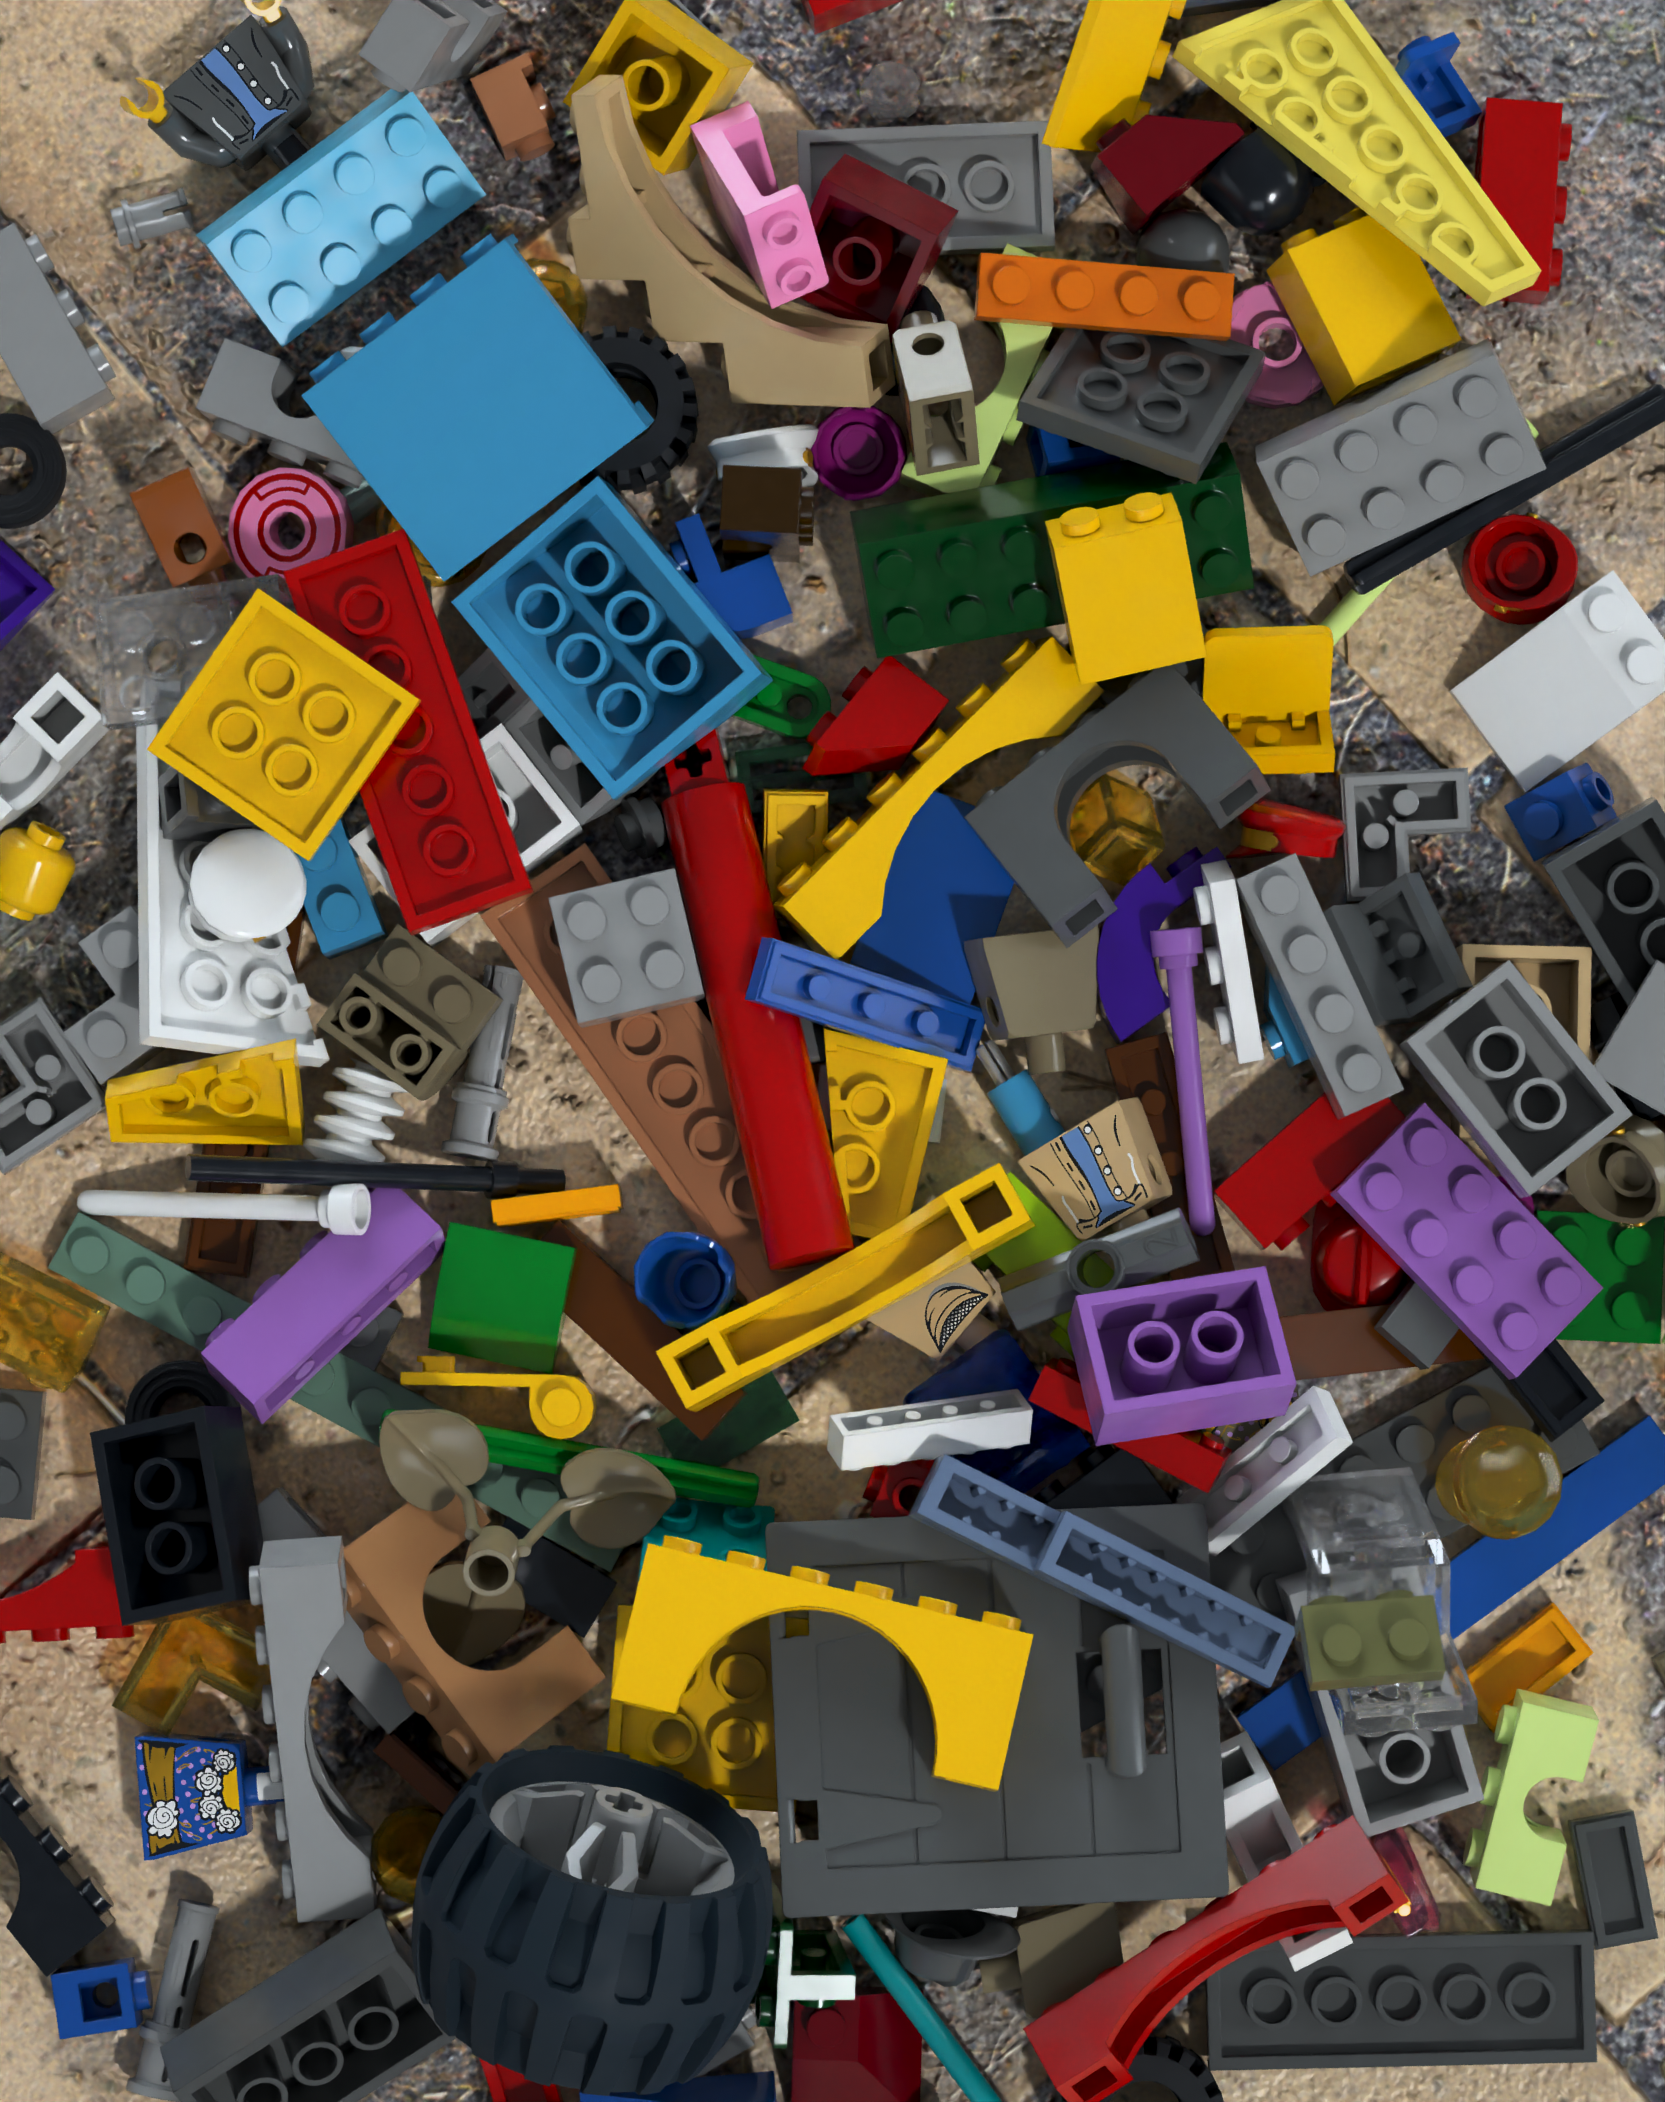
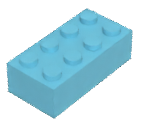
(341, 214)

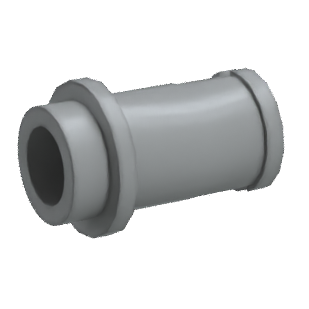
(146, 218)

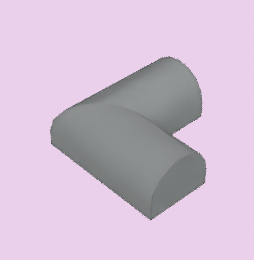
(1388, 808)
(54, 1089)

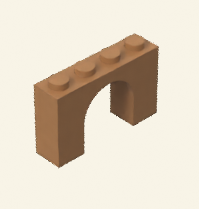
(469, 1708)

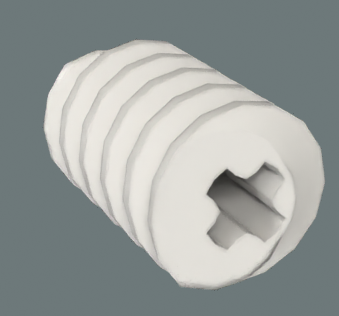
(356, 1116)

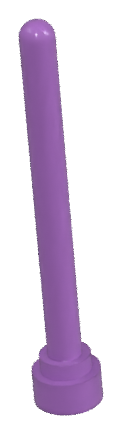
(1178, 954)

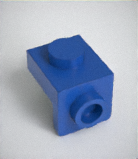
(1436, 84)
(1562, 810)

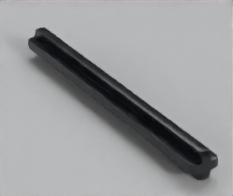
(1561, 460)

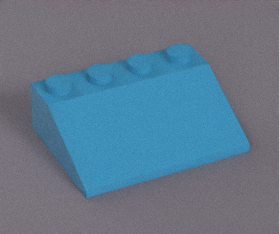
(611, 639)

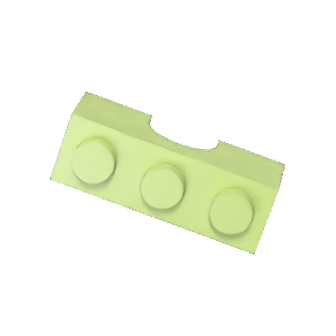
(1539, 1741)

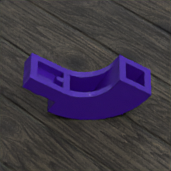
(1126, 974)

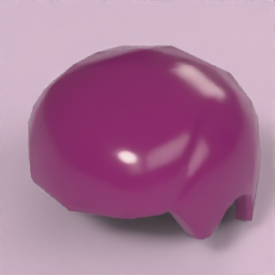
(859, 452)

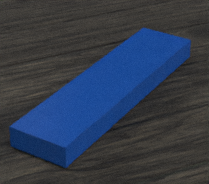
(864, 1003)

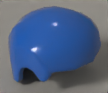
(685, 1279)

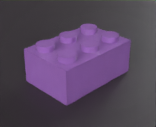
(1181, 1355)

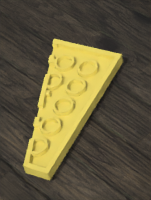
(1345, 112)

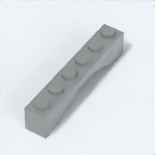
(329, 1844)

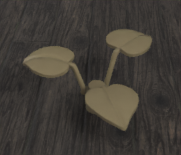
(477, 1601)

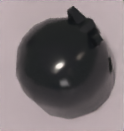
(1259, 185)

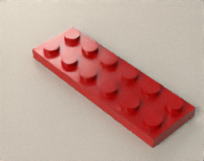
(433, 788)

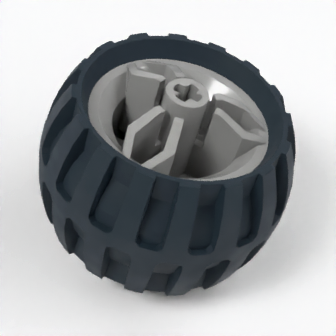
(591, 1920)

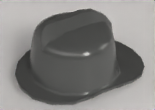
(949, 1942)

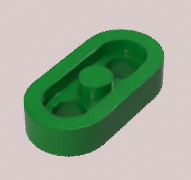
(769, 706)

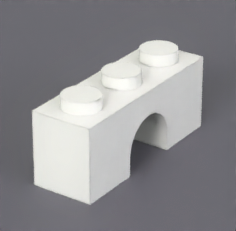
(44, 746)

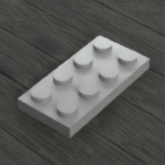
(985, 170)

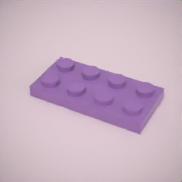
(1467, 1241)

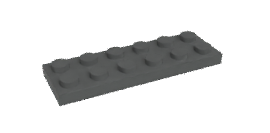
(1408, 2003)

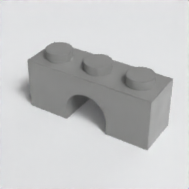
(430, 41)
(251, 398)

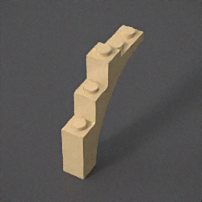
(695, 292)

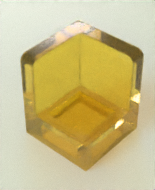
(1115, 829)

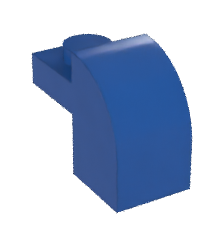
(744, 596)

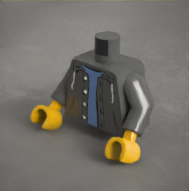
(239, 96)

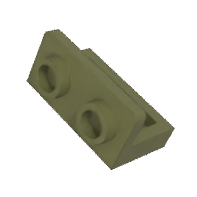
(1370, 1641)

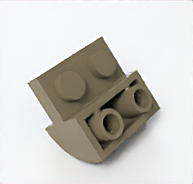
(411, 1014)

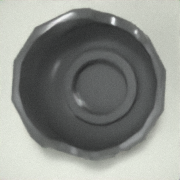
(1183, 241)

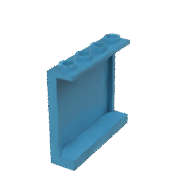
(474, 406)

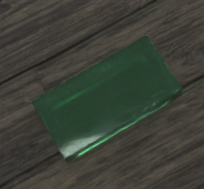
(752, 1421)

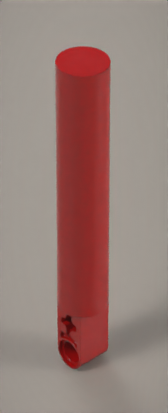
(758, 1046)

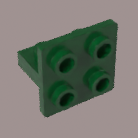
(799, 1967)

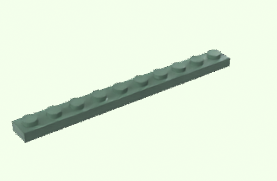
(340, 1391)

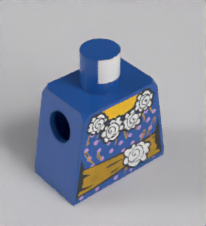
(197, 1791)

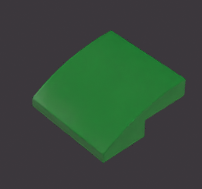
(501, 1297)

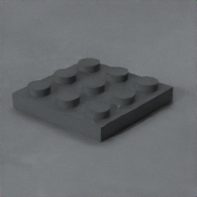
(1143, 395)

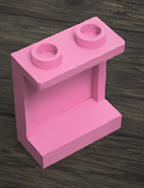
(764, 224)

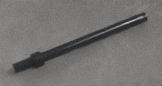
(496, 1179)

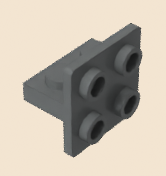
(1399, 952)

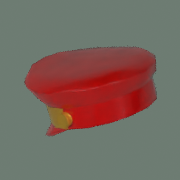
(1519, 568)
(1284, 828)

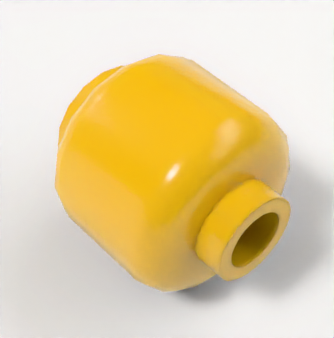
(33, 870)

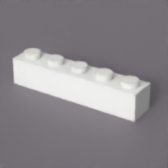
(929, 1429)

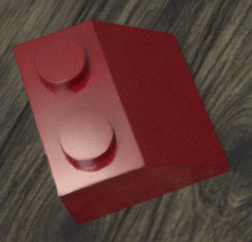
(875, 243)

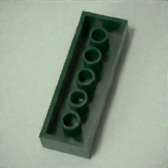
(983, 557)

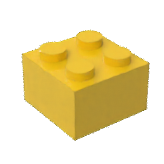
(670, 74)

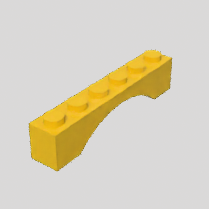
(845, 887)
(846, 1290)

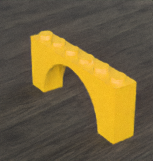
(964, 1665)

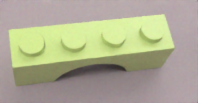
(997, 414)

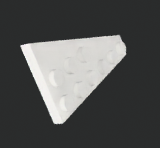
(192, 984)

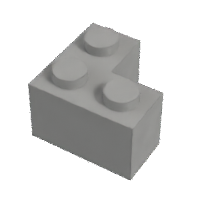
(110, 1034)

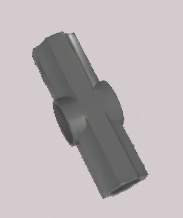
(1138, 1256)

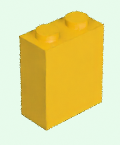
(1361, 304)
(1126, 587)

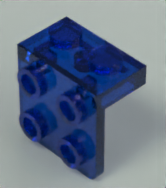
(999, 1366)

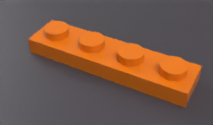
(1104, 296)

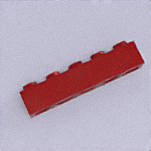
(1186, 1455)

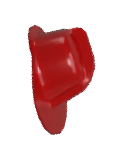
(1349, 1265)

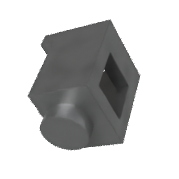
(192, 812)

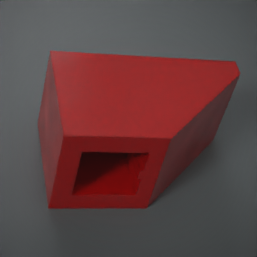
(879, 725)

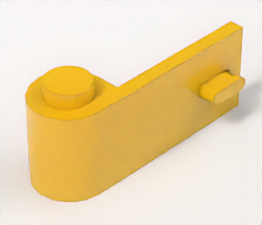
(558, 1403)

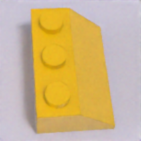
(1109, 70)

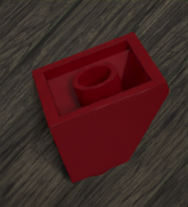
(1157, 162)
(856, 2051)

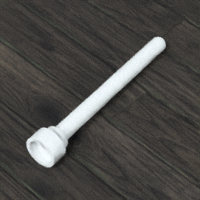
(341, 1208)

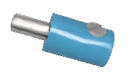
(1019, 1102)

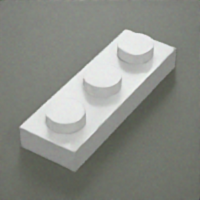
(1228, 962)
(1271, 1466)

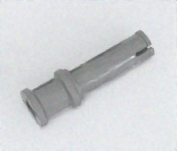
(481, 1092)
(176, 1996)

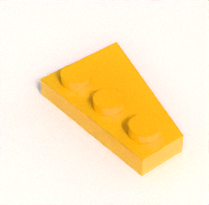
(212, 1100)
(879, 1125)

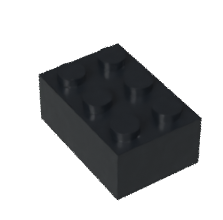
(179, 1513)

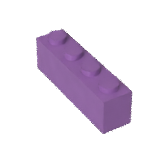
(321, 1303)

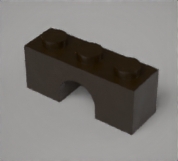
(765, 513)

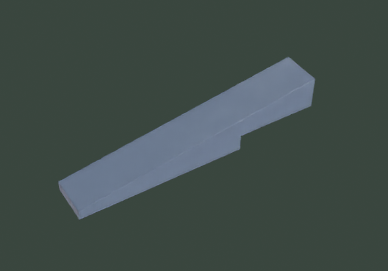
(1102, 1570)

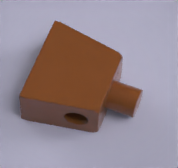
(172, 511)

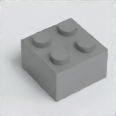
(627, 948)

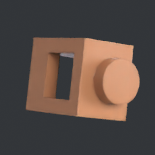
(514, 109)

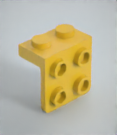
(1274, 694)

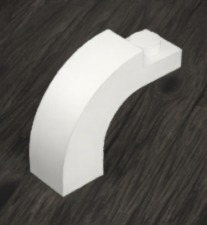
(1262, 1833)

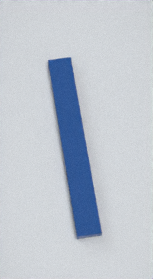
(1494, 1570)

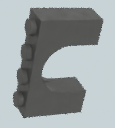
(1150, 724)

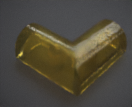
(182, 1656)

